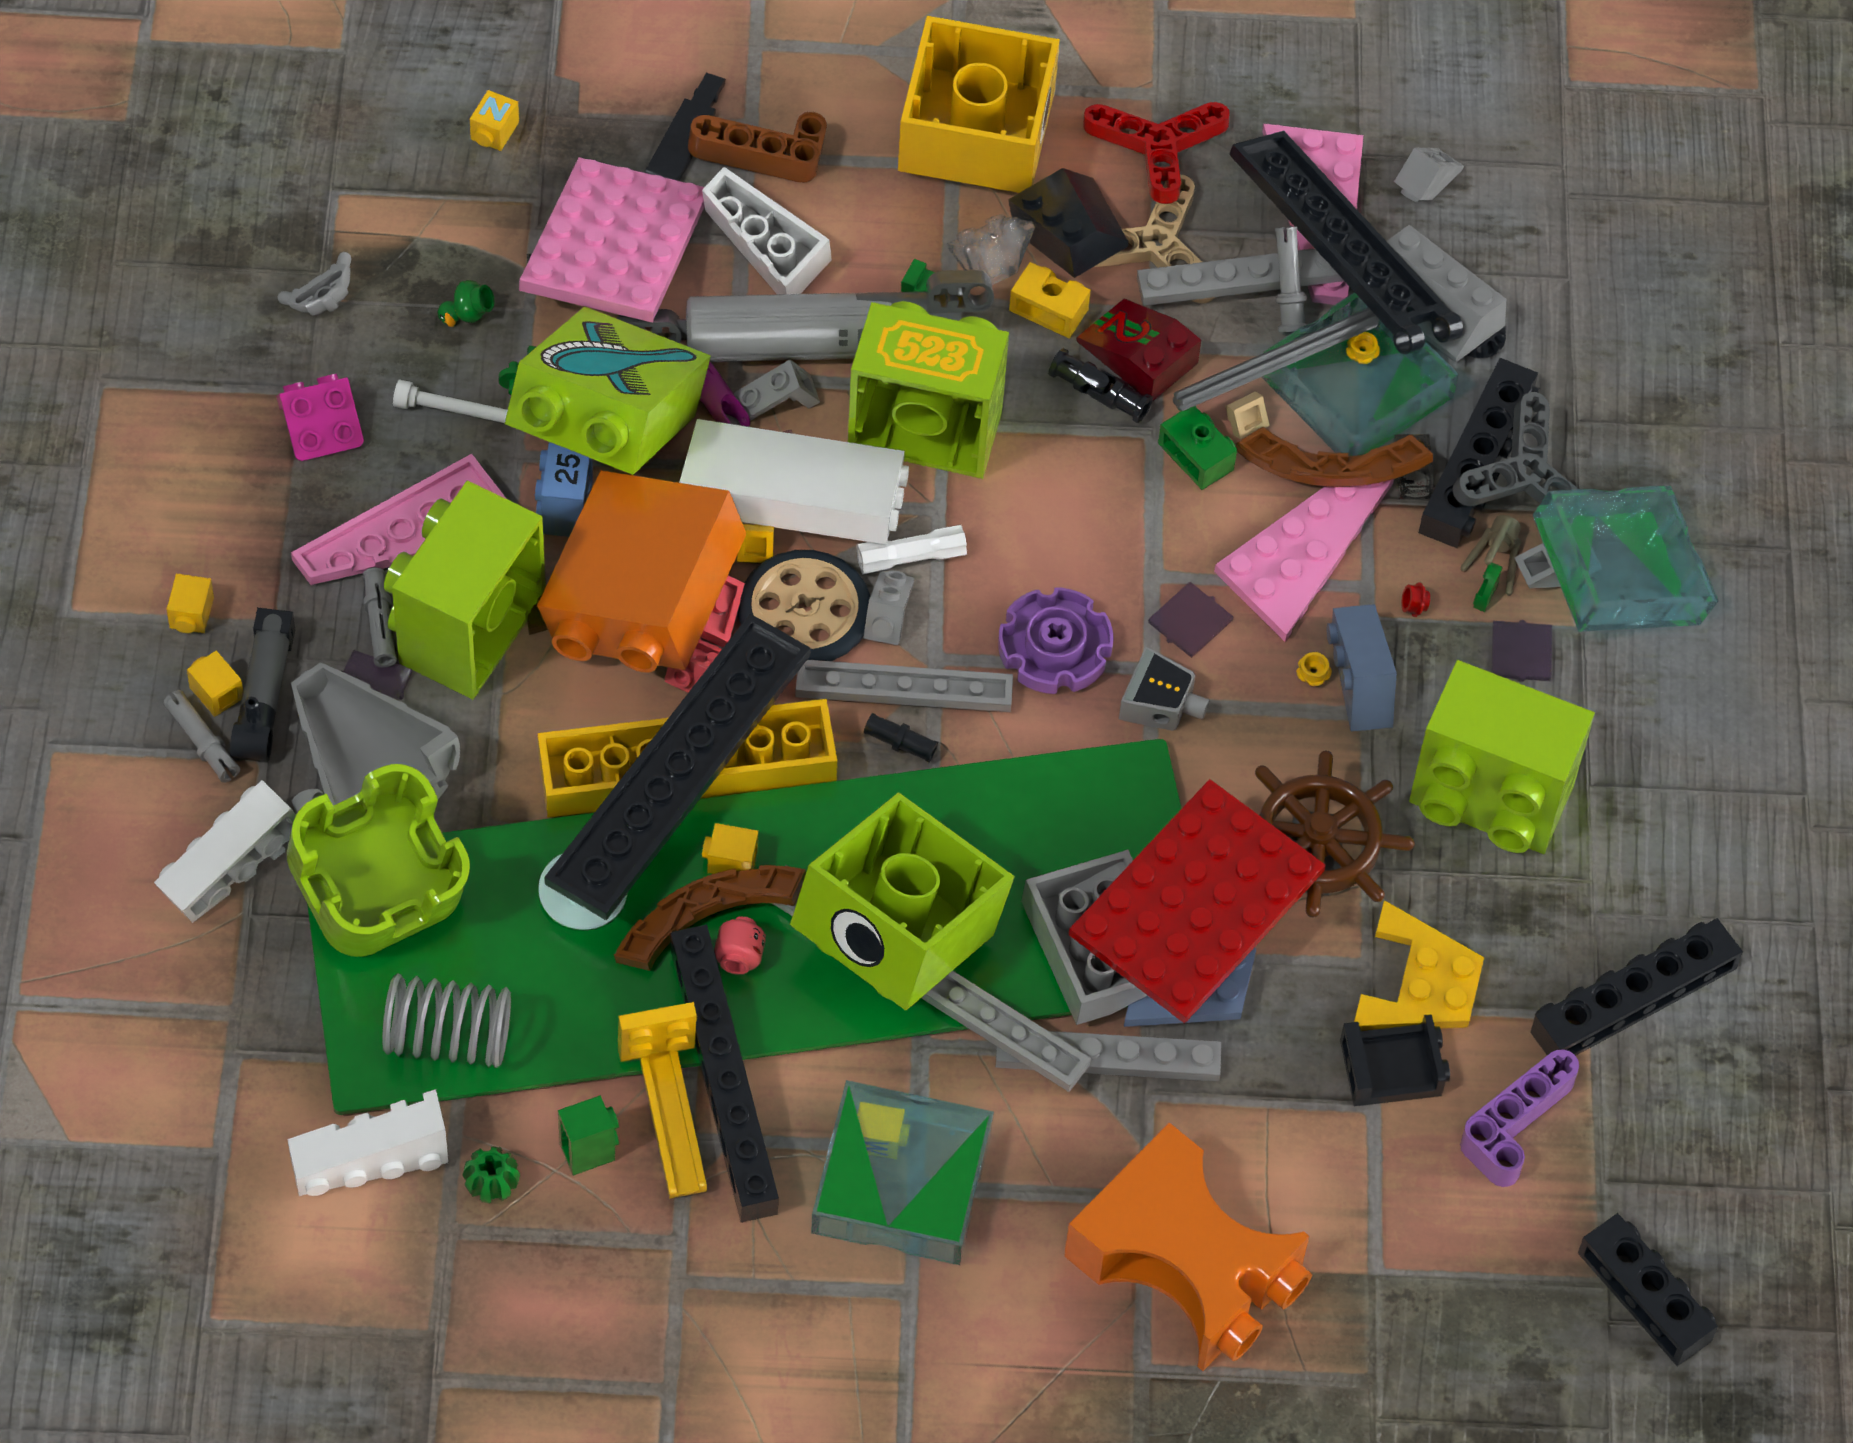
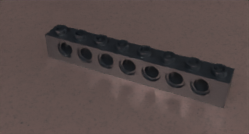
(724, 1075)

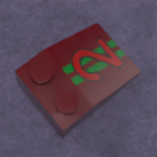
(1142, 346)

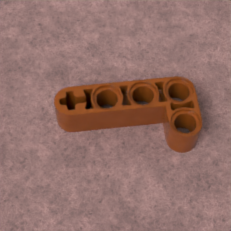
(749, 146)

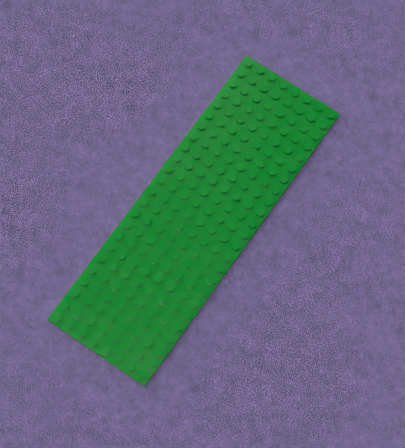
(570, 991)

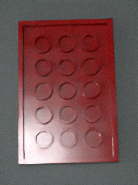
(1196, 900)

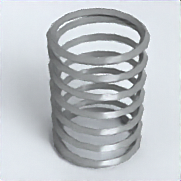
(498, 1018)

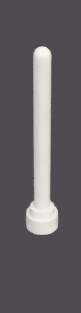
(408, 396)

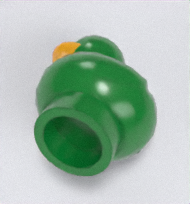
(469, 303)

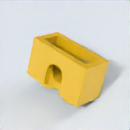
(1057, 312)

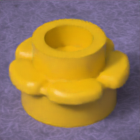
(1363, 341)
(1317, 662)

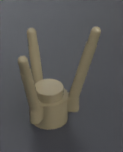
(1500, 538)

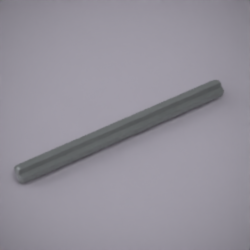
(1275, 359)

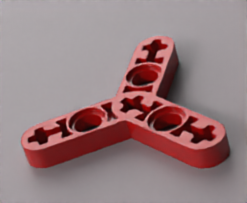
(1160, 141)

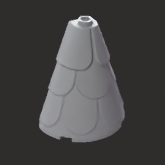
(361, 730)

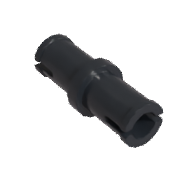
(900, 737)

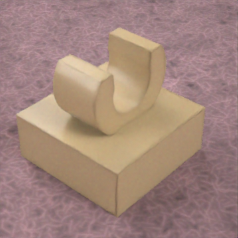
(1247, 415)

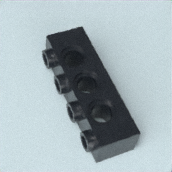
(1675, 1337)

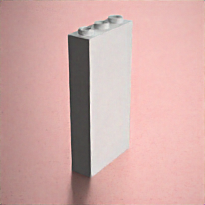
(800, 480)

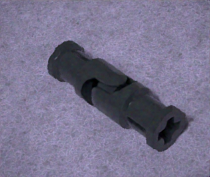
(1097, 385)

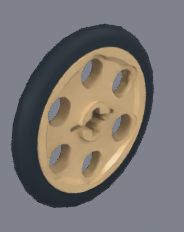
(809, 567)

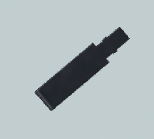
(673, 153)

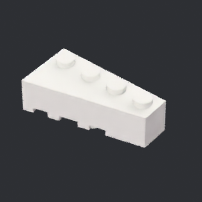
(769, 236)
(228, 852)
(370, 1147)

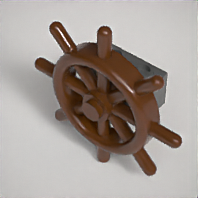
(1322, 832)

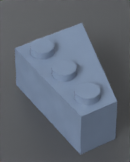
(1363, 666)

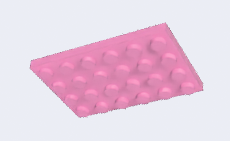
(614, 240)

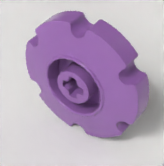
(1055, 640)

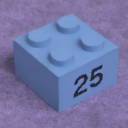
(562, 488)

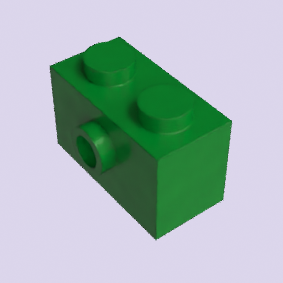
(1197, 446)
(588, 1134)

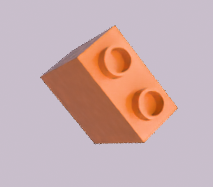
(641, 571)

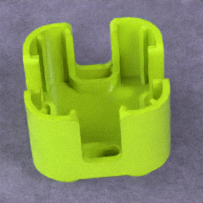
(377, 862)

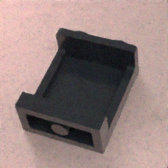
(1394, 1062)

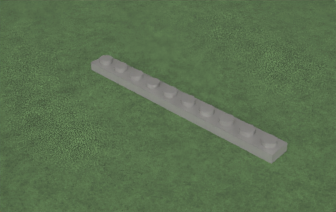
(1004, 1027)

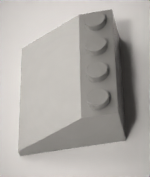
(1053, 906)

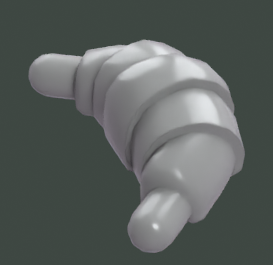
(323, 291)

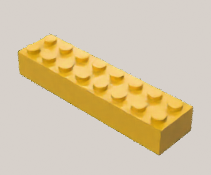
(784, 750)

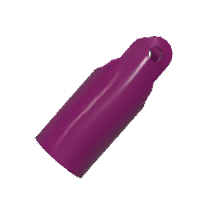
(721, 400)

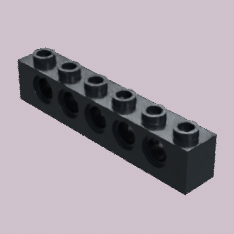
(1506, 383)
(1709, 941)

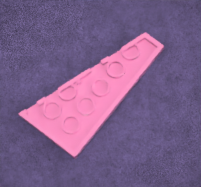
(1340, 160)
(386, 529)
(1297, 554)

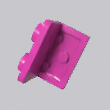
(321, 417)

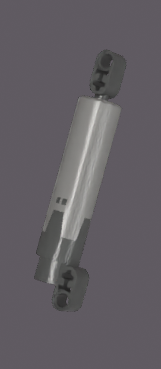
(805, 324)

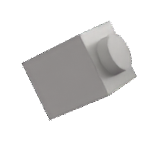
(1427, 173)

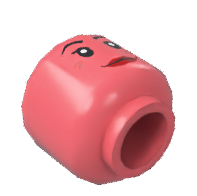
(739, 945)

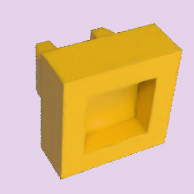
(757, 544)

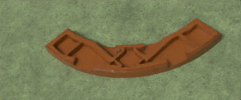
(1333, 468)
(701, 899)

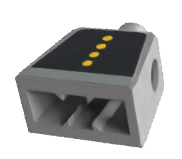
(1161, 693)

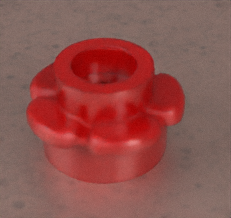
(1415, 599)

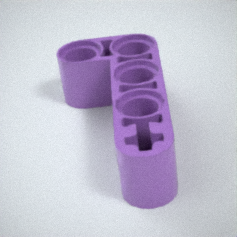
(1524, 1110)

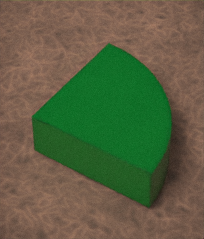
(1488, 587)

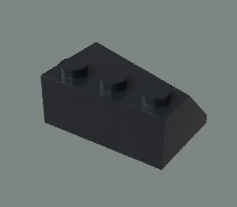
(1070, 221)

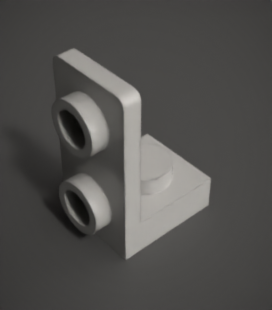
(777, 386)

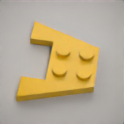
(1437, 979)

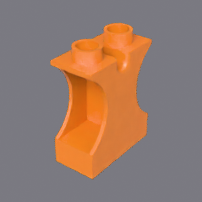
(1169, 1234)

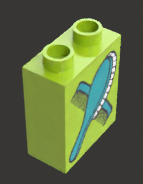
(607, 390)

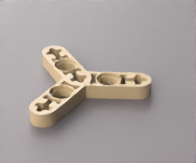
(1166, 234)

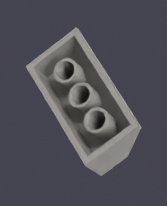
(1463, 293)

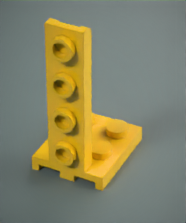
(655, 1040)

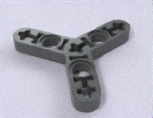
(1521, 457)

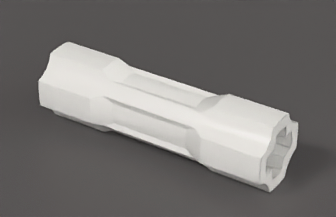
(937, 545)

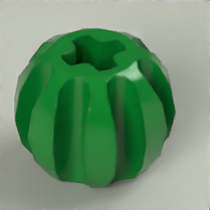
(487, 1163)

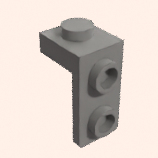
(887, 607)

